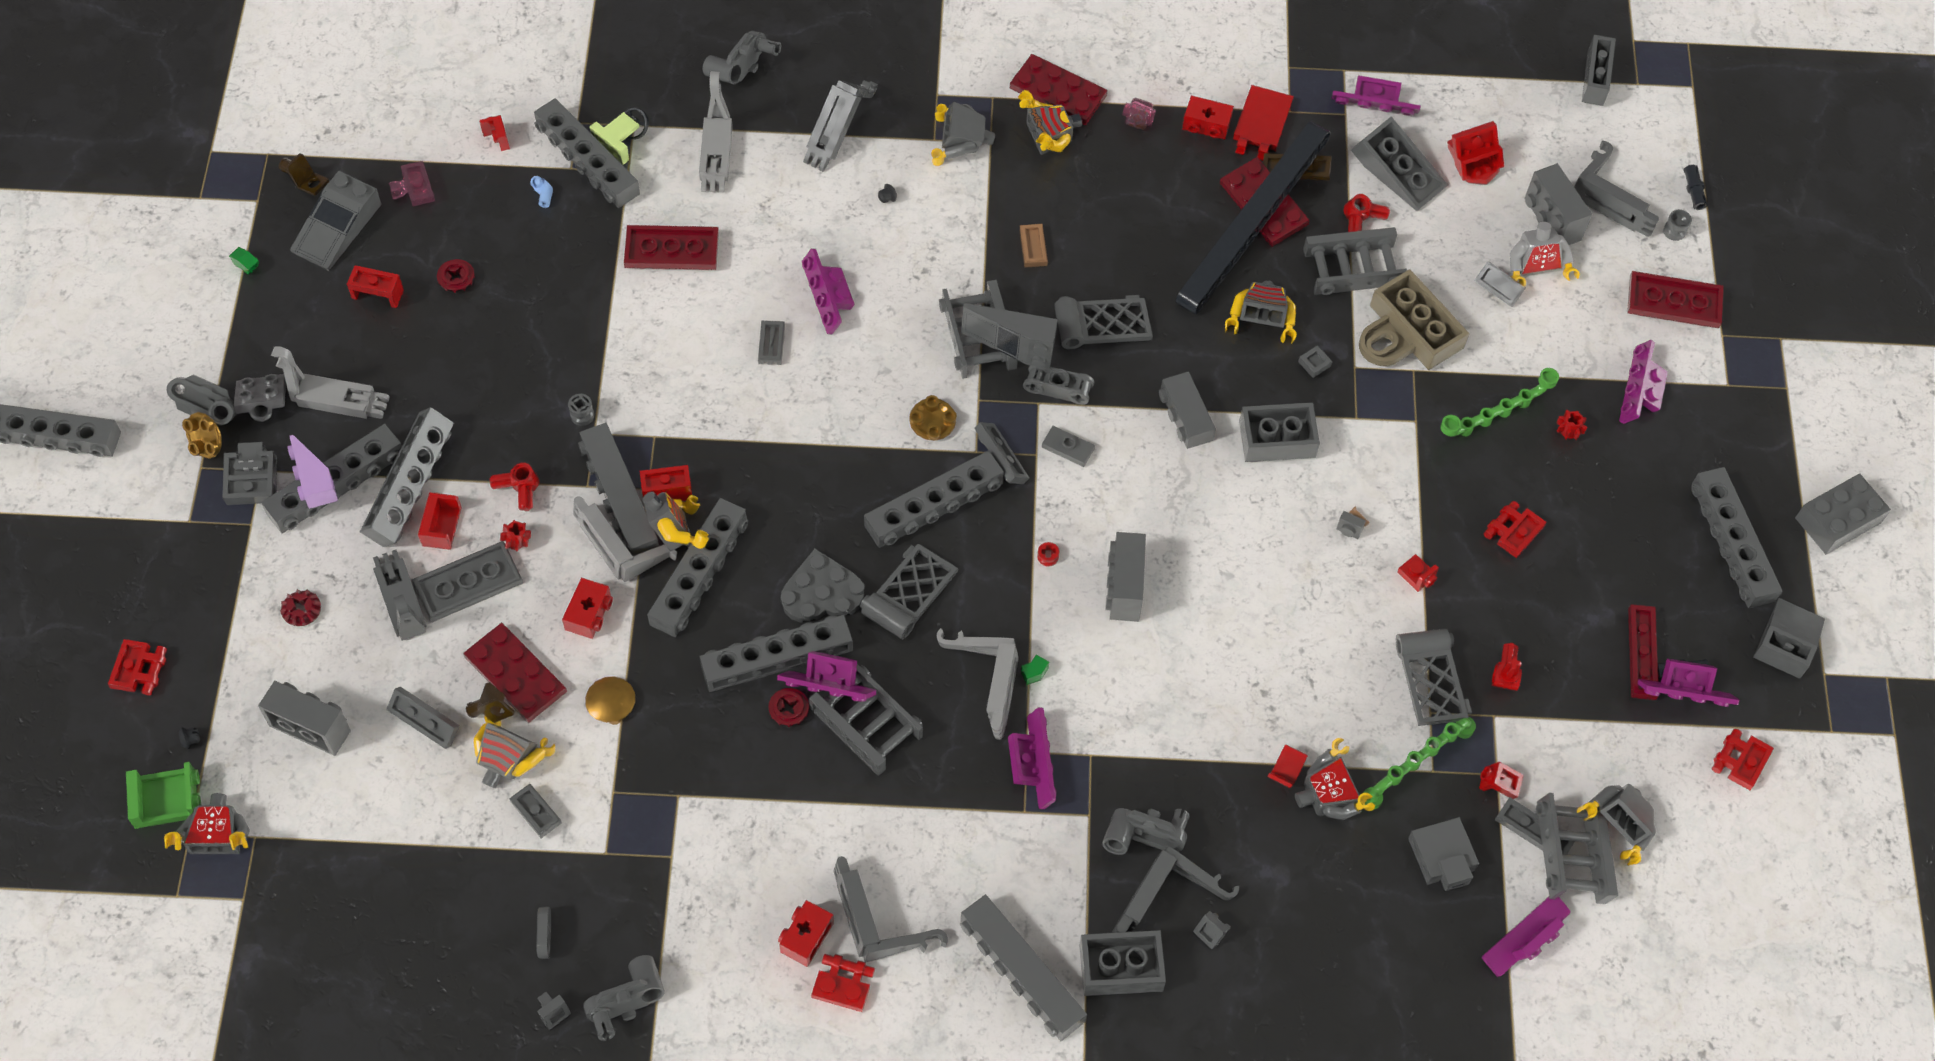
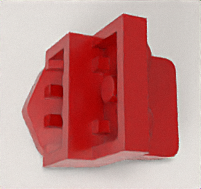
(1477, 153)

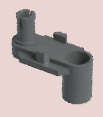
(741, 58)
(201, 397)
(1145, 829)
(626, 998)

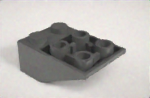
(1790, 638)

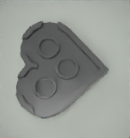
(820, 589)

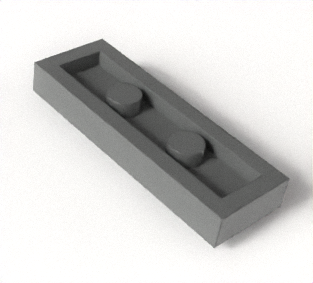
(1002, 453)
(422, 717)
(1525, 824)

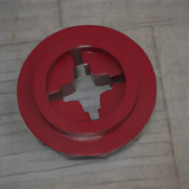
(454, 267)
(298, 617)
(792, 697)

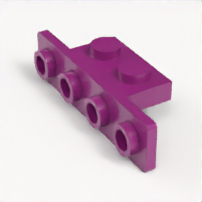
(1378, 94)
(828, 289)
(1644, 384)
(829, 674)
(1688, 680)
(1032, 759)
(1528, 936)

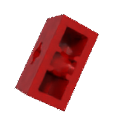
(1207, 117)
(587, 608)
(805, 947)

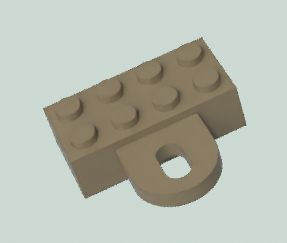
(1413, 323)

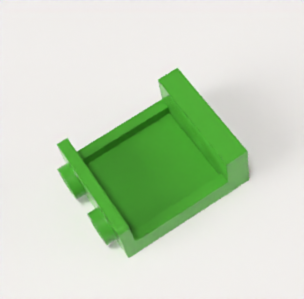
(162, 796)

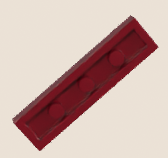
(1642, 648)

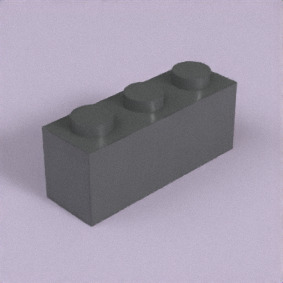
(1598, 70)
(1187, 410)

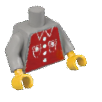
(1540, 252)

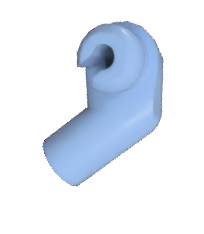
(544, 189)

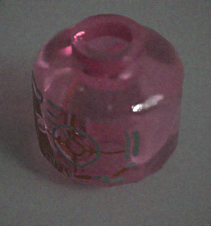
(1139, 113)

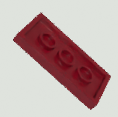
(1058, 87)
(1242, 185)
(671, 247)
(1675, 299)
(515, 672)

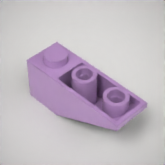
(315, 478)

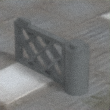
(1073, 321)
(889, 611)
(1431, 646)

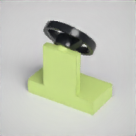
(618, 130)

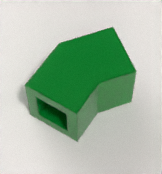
(244, 260)
(1035, 670)

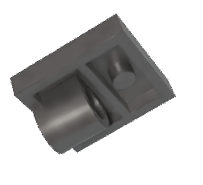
(260, 391)

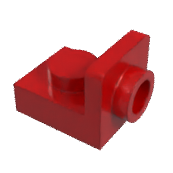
(495, 127)
(1418, 573)
(1502, 779)

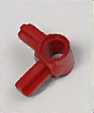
(1367, 209)
(514, 479)
(1508, 672)

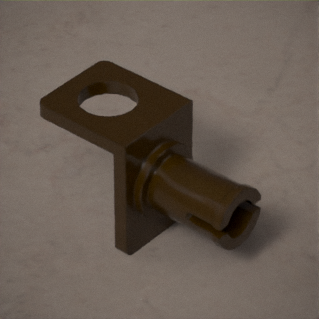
(303, 174)
(490, 705)

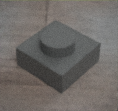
(1315, 361)
(1350, 525)

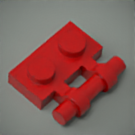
(1520, 534)
(130, 664)
(1749, 763)
(842, 990)

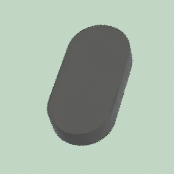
(543, 932)

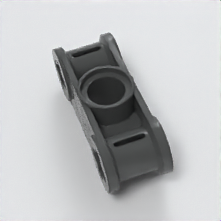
(1069, 389)

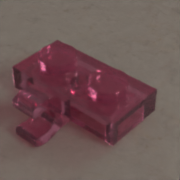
(414, 183)

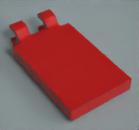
(1262, 120)

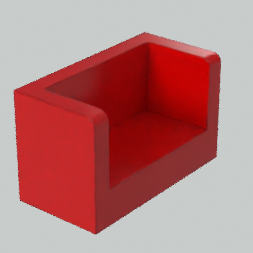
(375, 283)
(672, 480)
(439, 521)

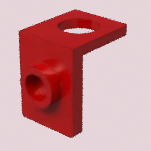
(1288, 766)

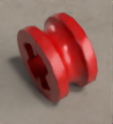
(1045, 561)

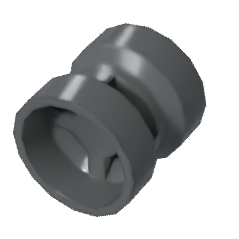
(1677, 225)
(581, 409)

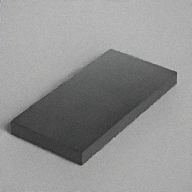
(467, 581)

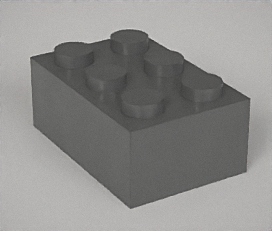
(1558, 203)
(1279, 432)
(1842, 513)
(1126, 576)
(305, 717)
(1122, 963)

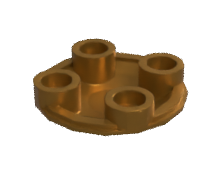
(932, 418)
(202, 435)
(610, 699)

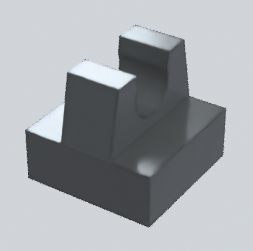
(1211, 929)
(552, 1010)

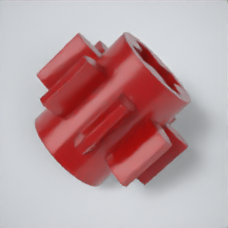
(1571, 424)
(515, 535)

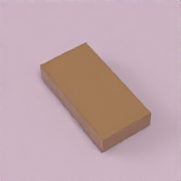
(1033, 245)

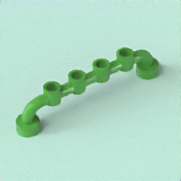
(1453, 426)
(1463, 728)

